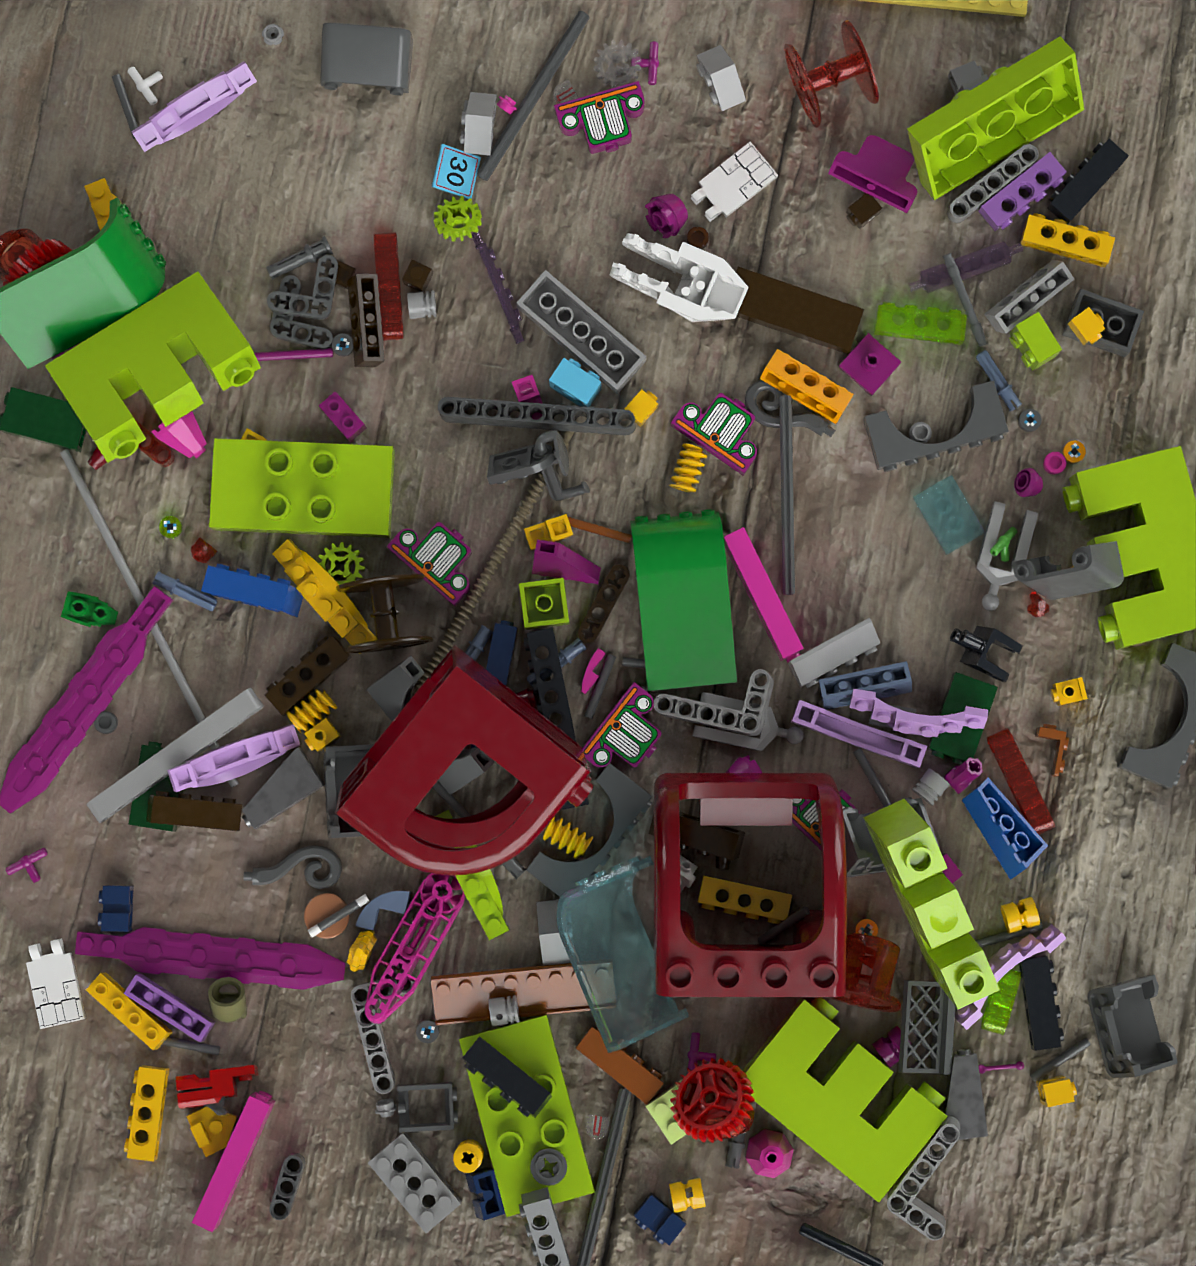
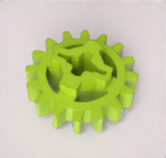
(457, 218)
(349, 559)

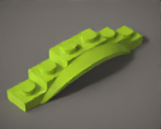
(483, 897)

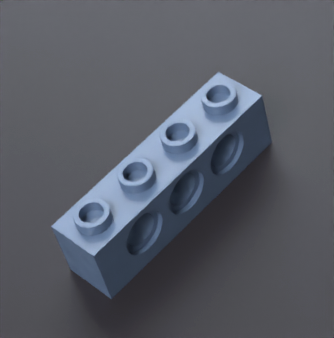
(883, 680)

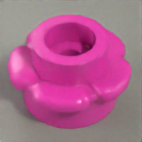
(506, 104)

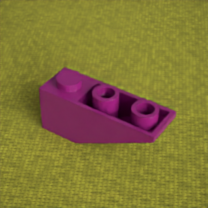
(560, 562)

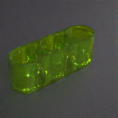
(1001, 1003)

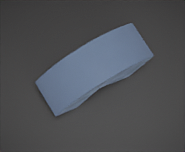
(393, 901)

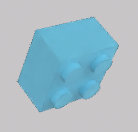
(575, 383)

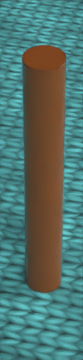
(600, 530)

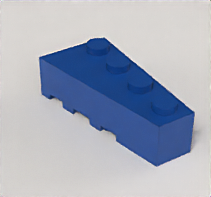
(252, 590)
(1004, 828)

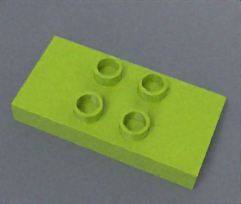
(996, 117)
(302, 488)
(514, 1137)

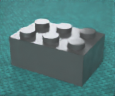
(1119, 320)

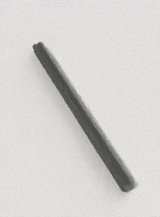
(533, 95)
(787, 508)
(604, 1177)

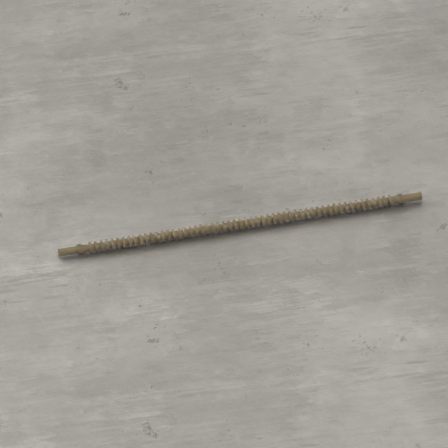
(488, 571)

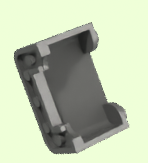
(366, 56)
(1093, 570)
(338, 764)
(861, 851)
(1129, 1028)

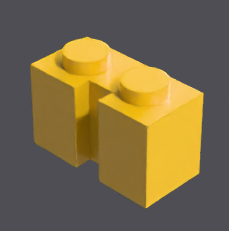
(1056, 1091)

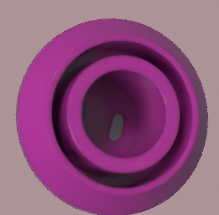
(1028, 483)

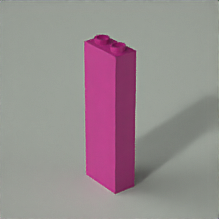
(762, 595)
(234, 1160)

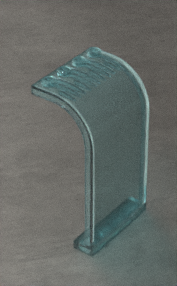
(614, 957)

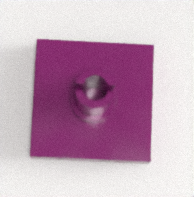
(869, 364)

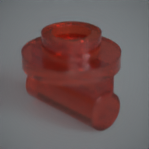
(202, 551)
(1038, 607)

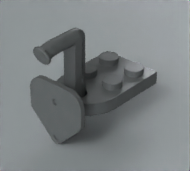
(533, 459)

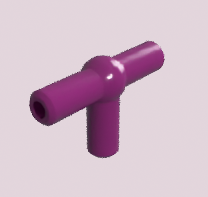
(651, 63)
(27, 863)
(694, 1053)

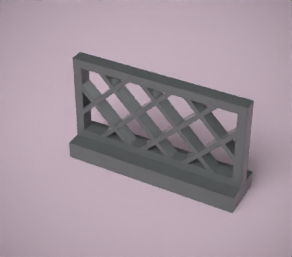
(941, 1028)

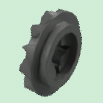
(546, 1177)

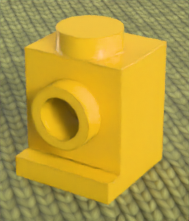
(1058, 692)

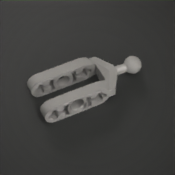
(996, 576)
(770, 730)

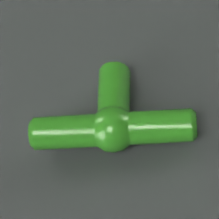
(1002, 545)

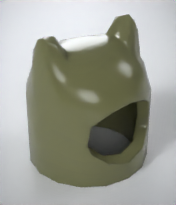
(225, 1005)

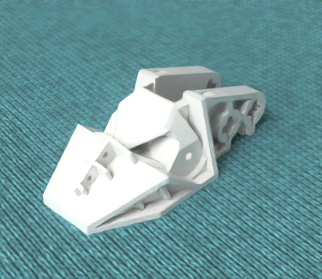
(707, 286)

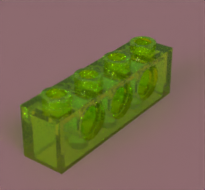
(886, 327)

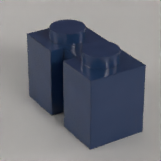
(117, 908)
(488, 1200)
(660, 1219)

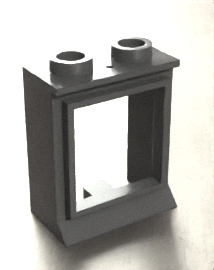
(403, 1107)

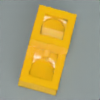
(550, 530)

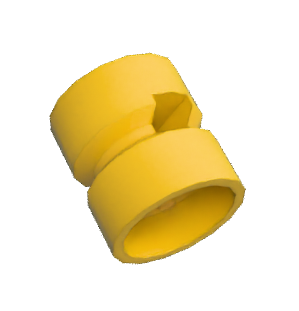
(1020, 915)
(678, 1195)

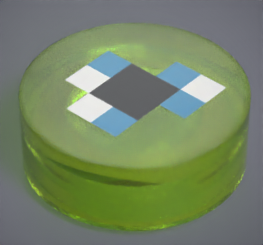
(170, 527)

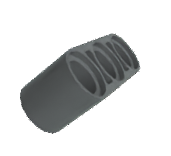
(282, 1196)

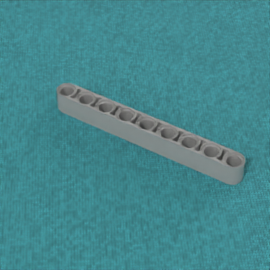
(175, 754)

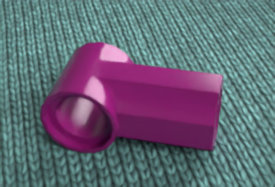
(963, 775)

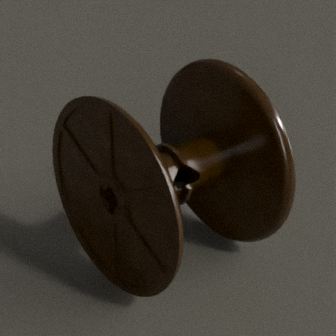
(384, 612)

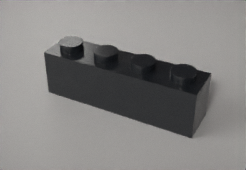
(1088, 180)
(1040, 1003)
(507, 1077)

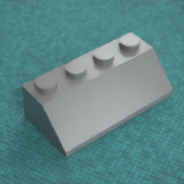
(835, 652)

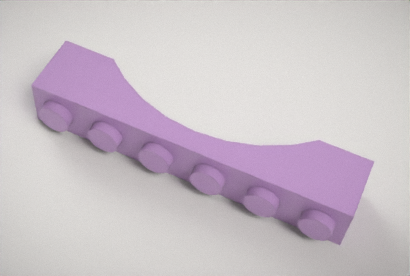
(858, 734)

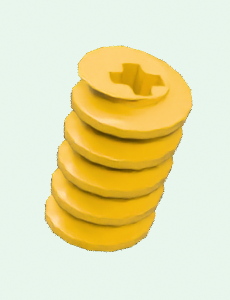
(688, 468)
(311, 710)
(566, 837)
(466, 1164)

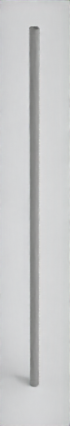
(125, 571)

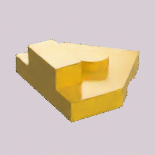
(211, 1130)

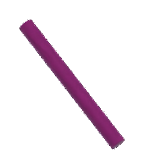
(294, 354)

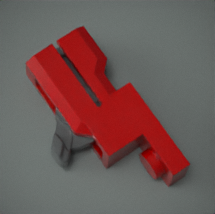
(212, 1090)

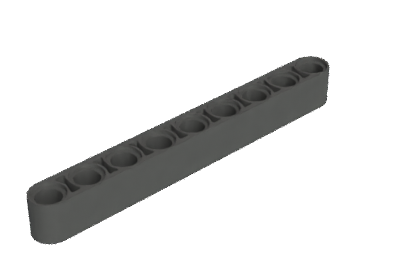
(528, 409)

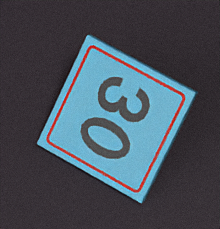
(456, 171)

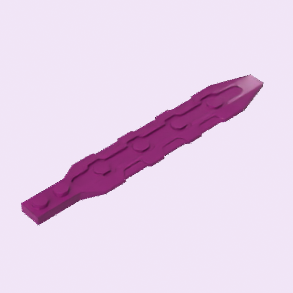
(81, 704)
(216, 957)

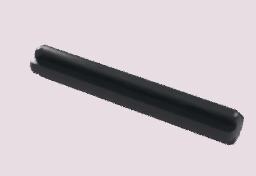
(839, 1246)

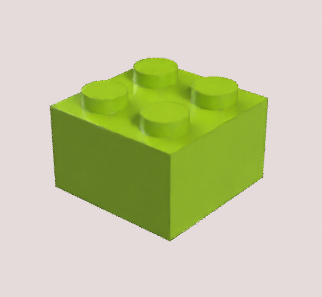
(1034, 341)
(544, 603)

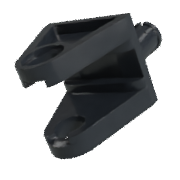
(977, 646)

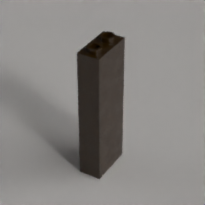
(799, 311)

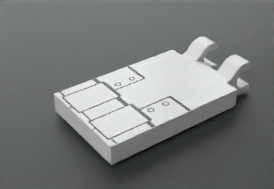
(734, 182)
(54, 985)

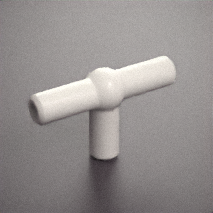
(143, 85)

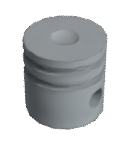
(421, 304)
(931, 786)
(504, 1010)

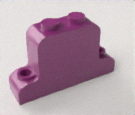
(878, 171)

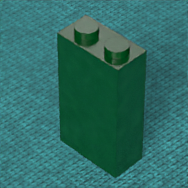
(42, 420)
(962, 692)
(139, 805)

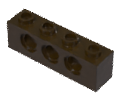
(365, 320)
(303, 688)

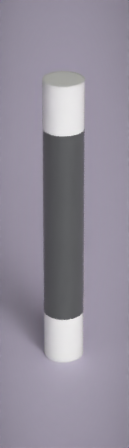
(337, 916)

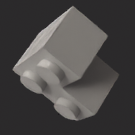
(721, 76)
(966, 77)
(479, 122)
(550, 941)

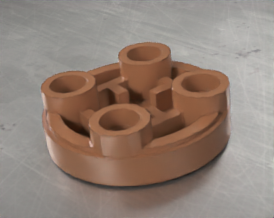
(322, 907)

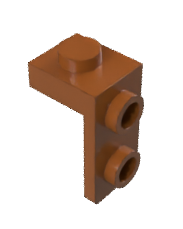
(1049, 732)

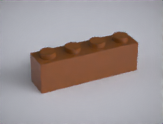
(621, 1066)

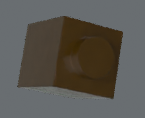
(863, 210)
(417, 276)

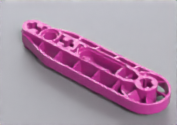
(408, 957)

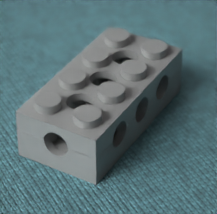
(413, 1197)

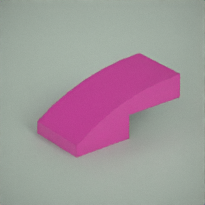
(527, 392)
(589, 676)

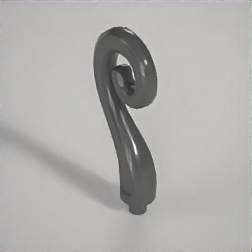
(808, 420)
(268, 875)

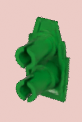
(88, 610)

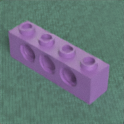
(1046, 167)
(169, 1007)

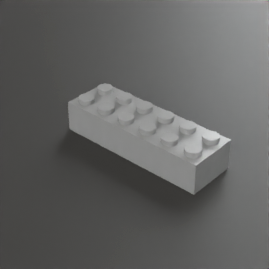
(581, 331)

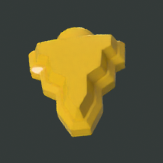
(361, 950)

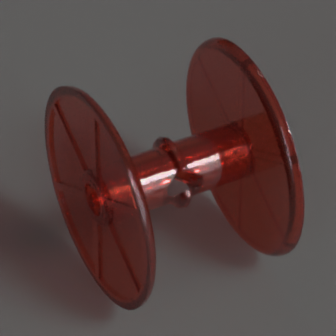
(855, 65)

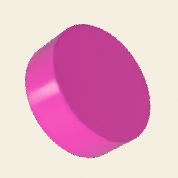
(1054, 463)

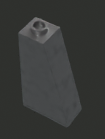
(284, 789)
(965, 1096)

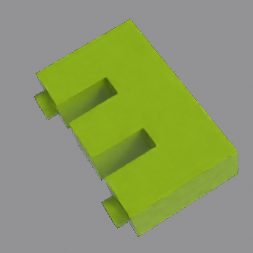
(147, 355)
(1162, 543)
(931, 903)
(830, 1110)

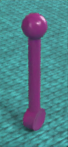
(1019, 1065)

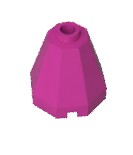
(183, 436)
(767, 1143)

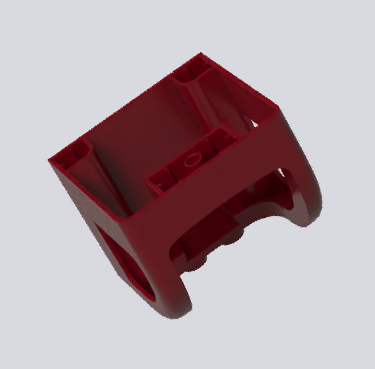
(448, 712)
(818, 954)

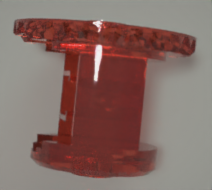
(879, 956)

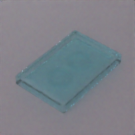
(948, 515)

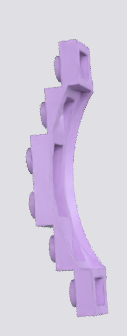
(194, 107)
(914, 723)
(233, 759)
(1005, 960)

